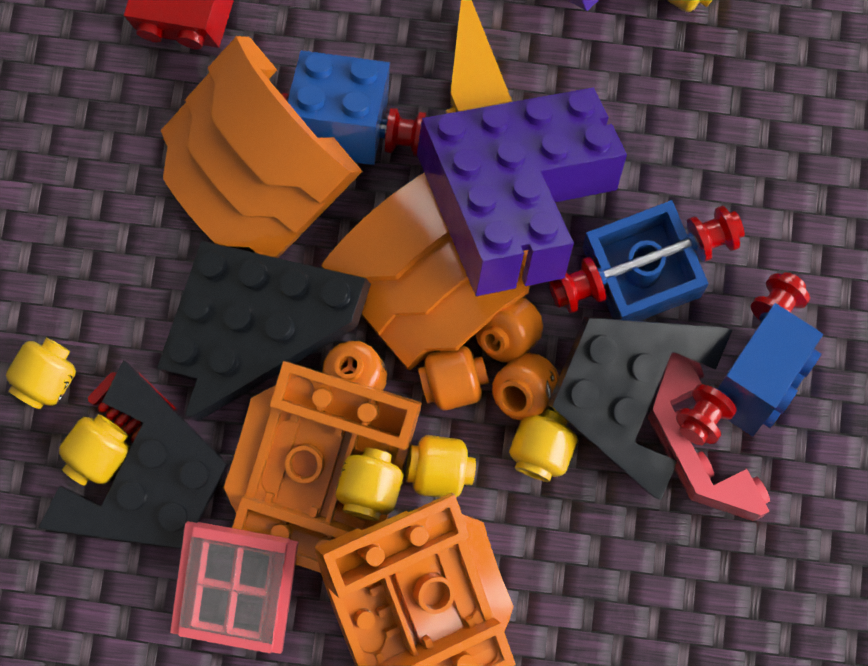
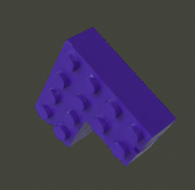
(503, 172)

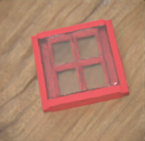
(234, 587)

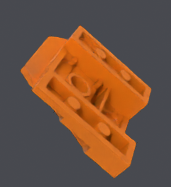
(248, 159)
(417, 281)
(296, 450)
(419, 590)

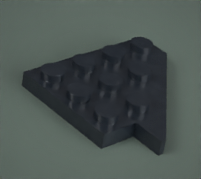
(249, 316)

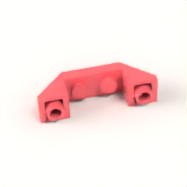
(735, 495)

